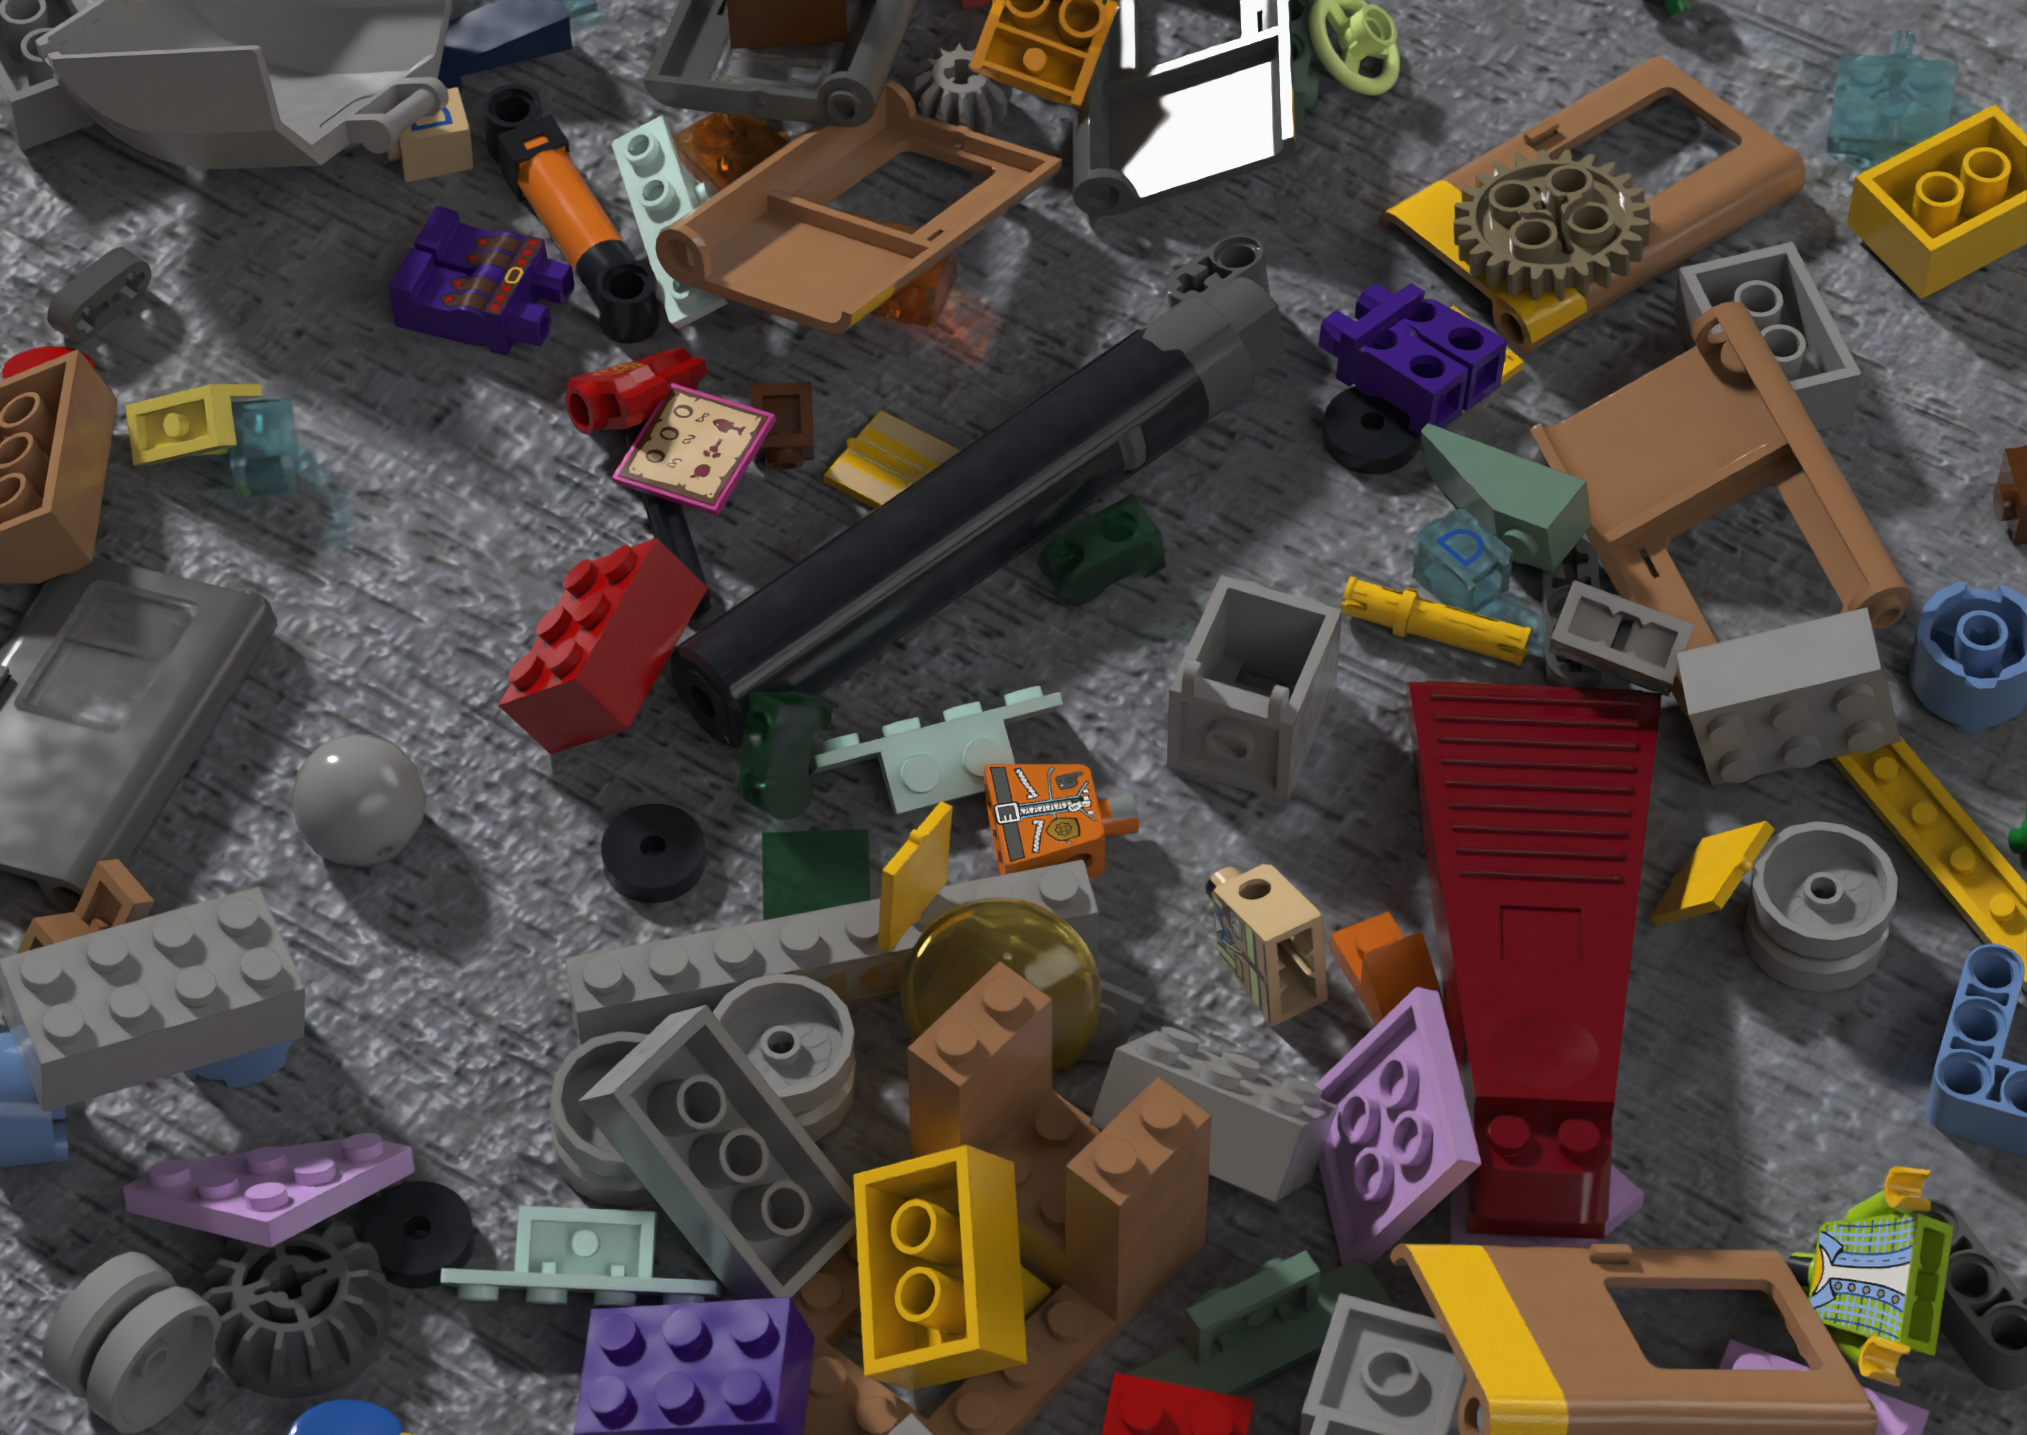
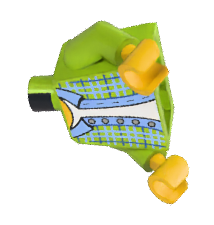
(1880, 1276)

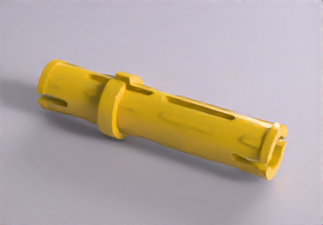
(1435, 621)

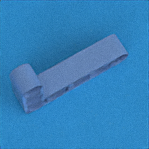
(1993, 1084)

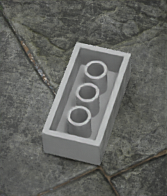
(151, 998)
(724, 1157)

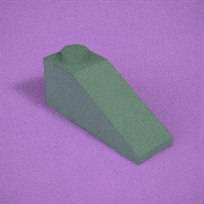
(1516, 499)

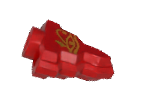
(629, 391)

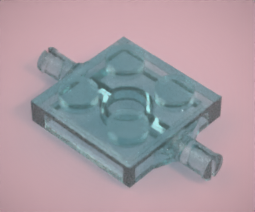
(1889, 101)

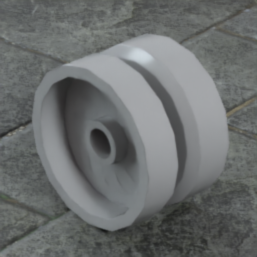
(1820, 906)
(799, 1043)
(577, 1143)
(131, 1342)

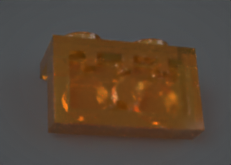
(726, 147)

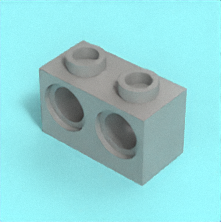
(1620, 638)

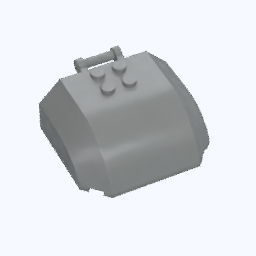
(252, 76)

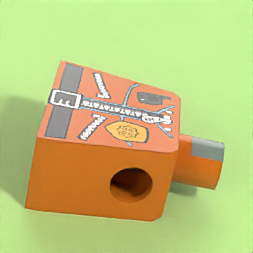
(1052, 816)

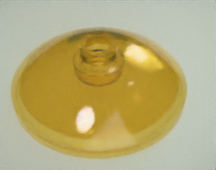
(1027, 939)

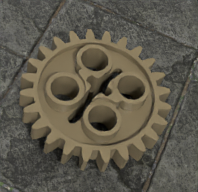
(1516, 240)

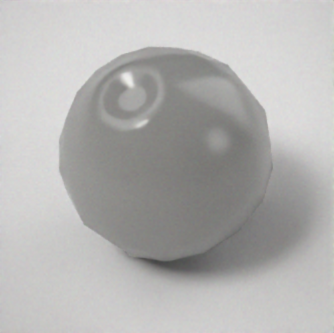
(358, 801)

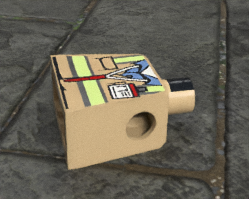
(1270, 940)

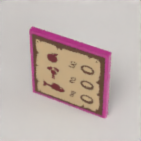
(694, 449)

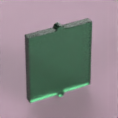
(814, 870)

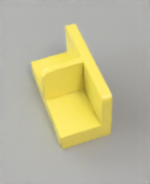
(186, 423)

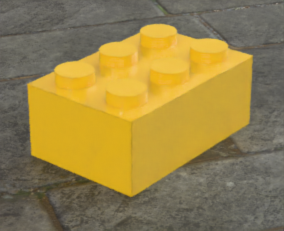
(1946, 202)
(939, 1268)

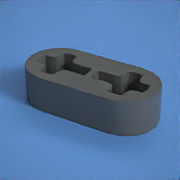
(99, 295)

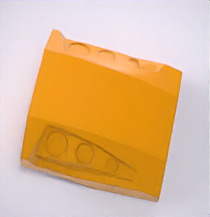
(1044, 46)

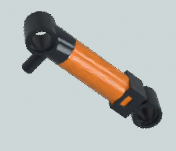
(539, 169)

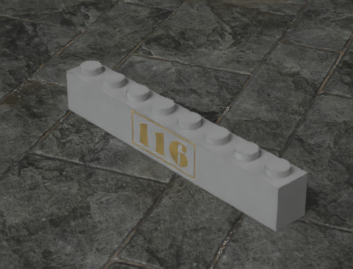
(835, 946)

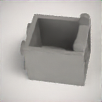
(1240, 731)
(1383, 1375)

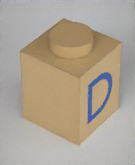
(435, 143)

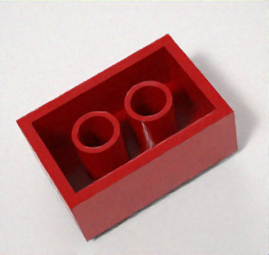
(602, 646)

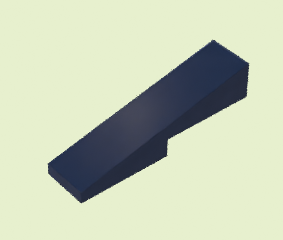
(502, 36)

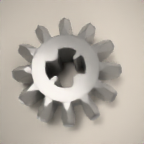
(957, 95)

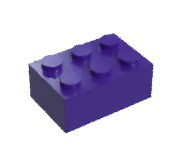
(696, 1370)

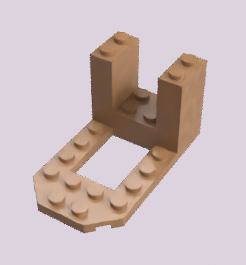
(1097, 1211)

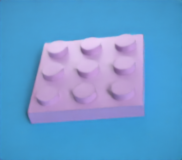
(1397, 1129)

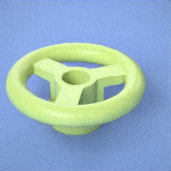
(1362, 35)

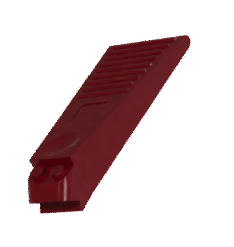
(1534, 896)

